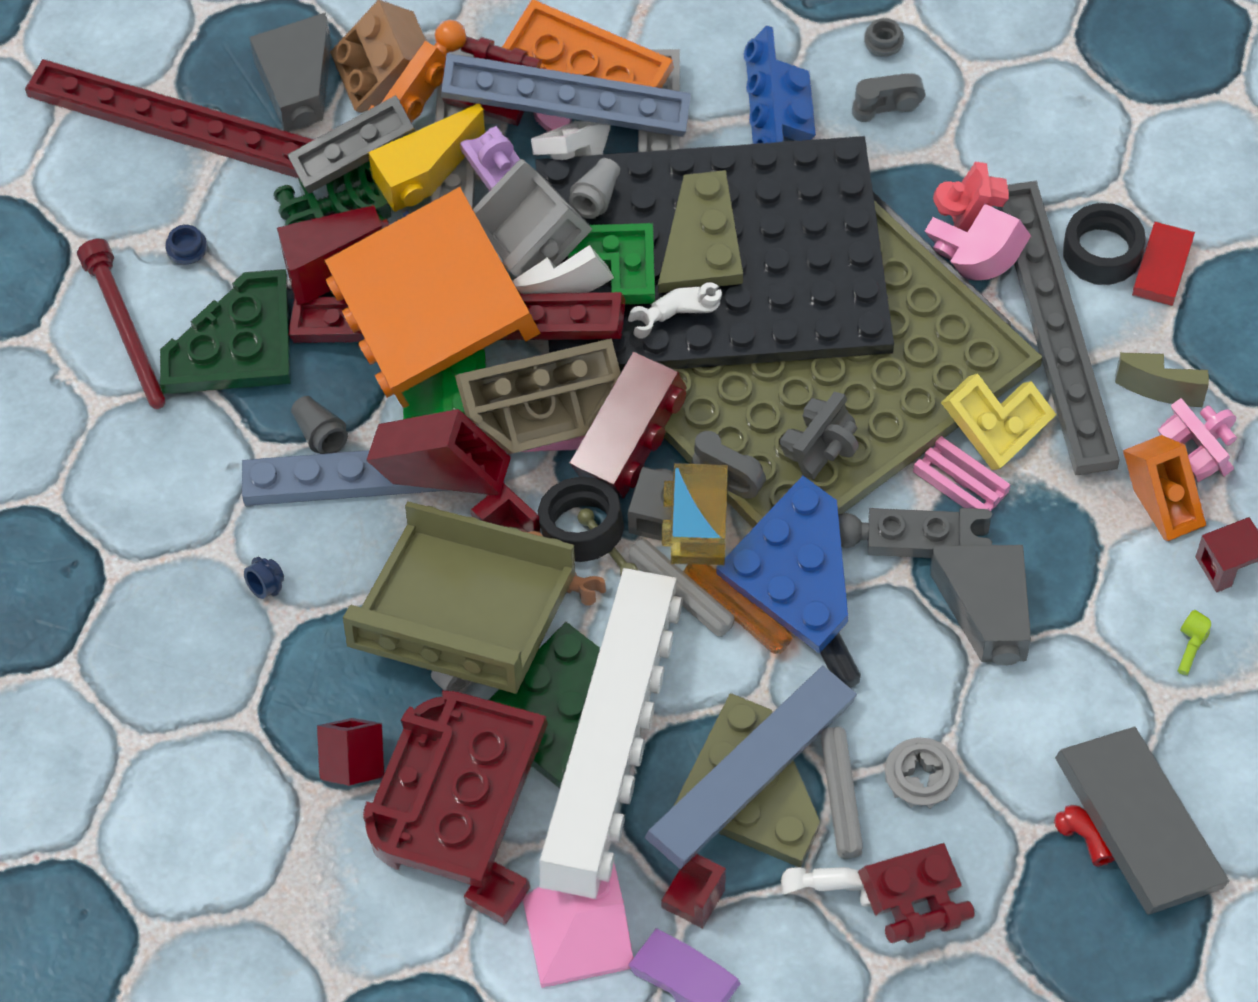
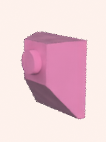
(578, 934)

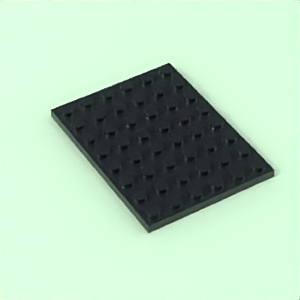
(803, 247)

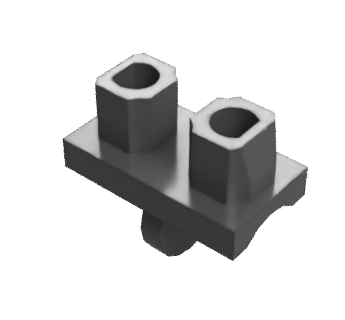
(827, 435)

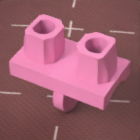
(1210, 454)

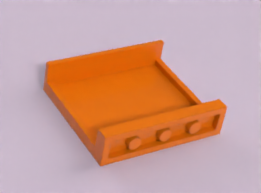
(427, 293)

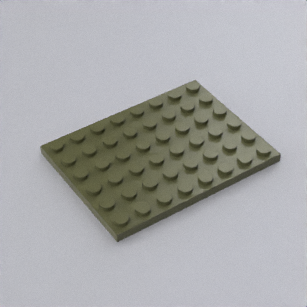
(895, 398)

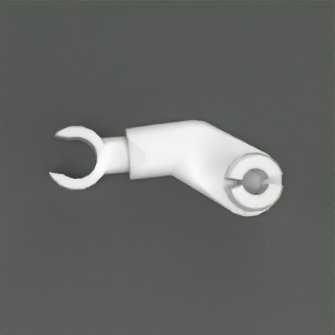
(680, 300)
(824, 880)

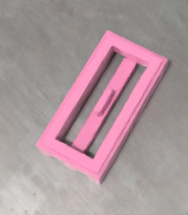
(965, 472)

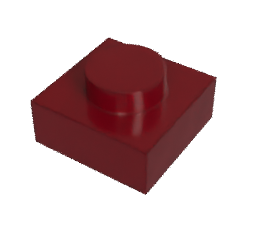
(500, 893)

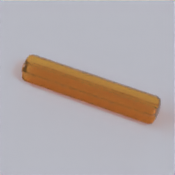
(746, 613)

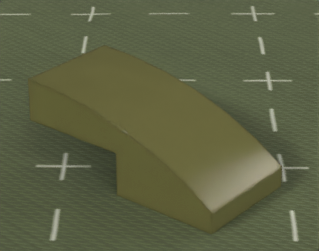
(1147, 377)

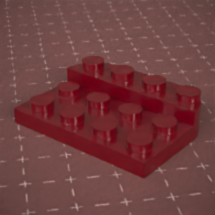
(453, 785)

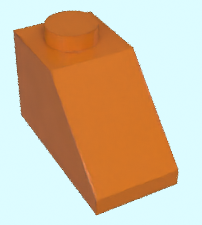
(1165, 485)

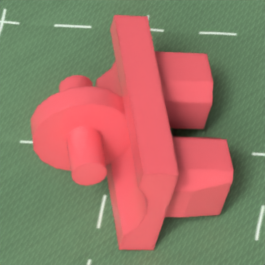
(966, 198)

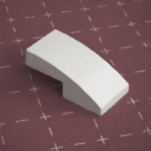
(576, 275)

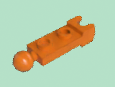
(427, 69)

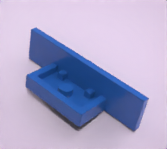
(777, 94)

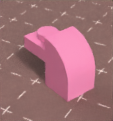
(986, 249)

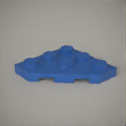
(795, 565)

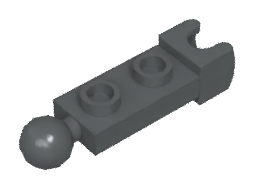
(915, 531)

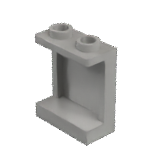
(529, 220)

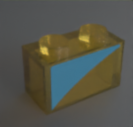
(698, 514)

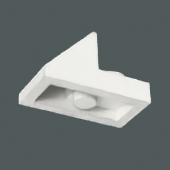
(572, 140)

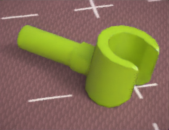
(1198, 629)

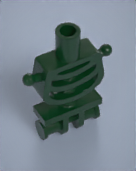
(308, 207)

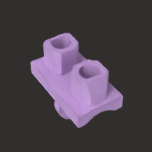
(490, 156)

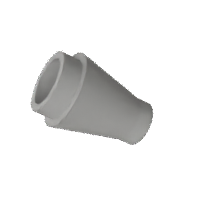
(593, 191)

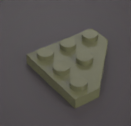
(782, 815)

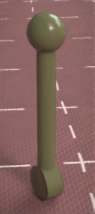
(586, 517)

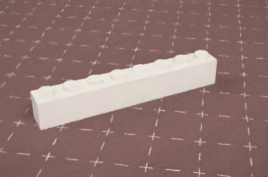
(608, 735)

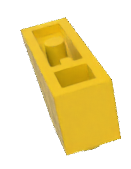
(423, 160)

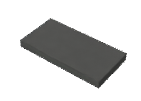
(1141, 820)

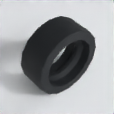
(1104, 217)
(577, 493)

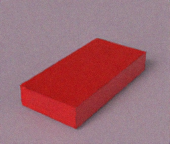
(1163, 263)

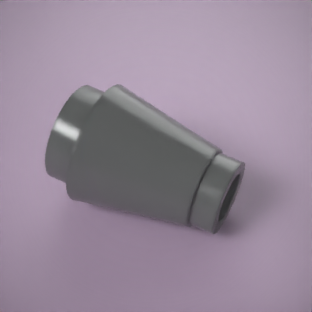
(319, 426)

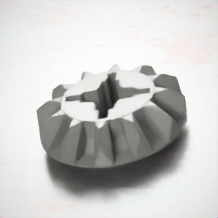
(933, 757)

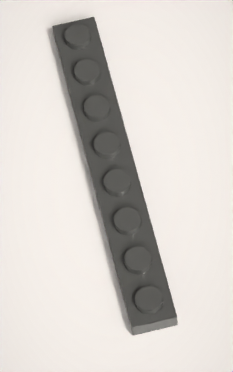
(1060, 337)

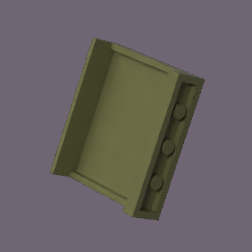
(463, 598)

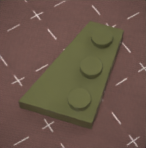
(702, 236)

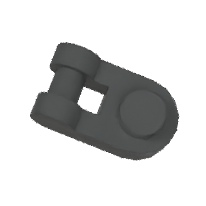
(887, 94)
(744, 472)

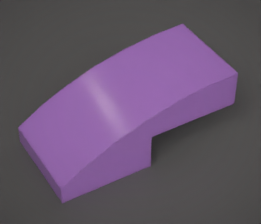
(682, 970)

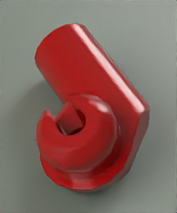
(1077, 820)

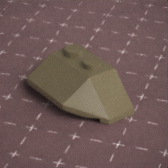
(540, 396)

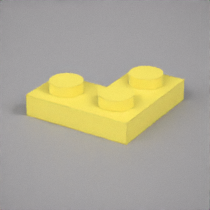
(997, 428)

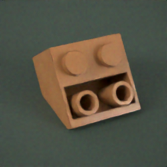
(377, 53)

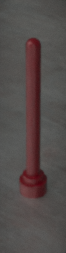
(97, 260)

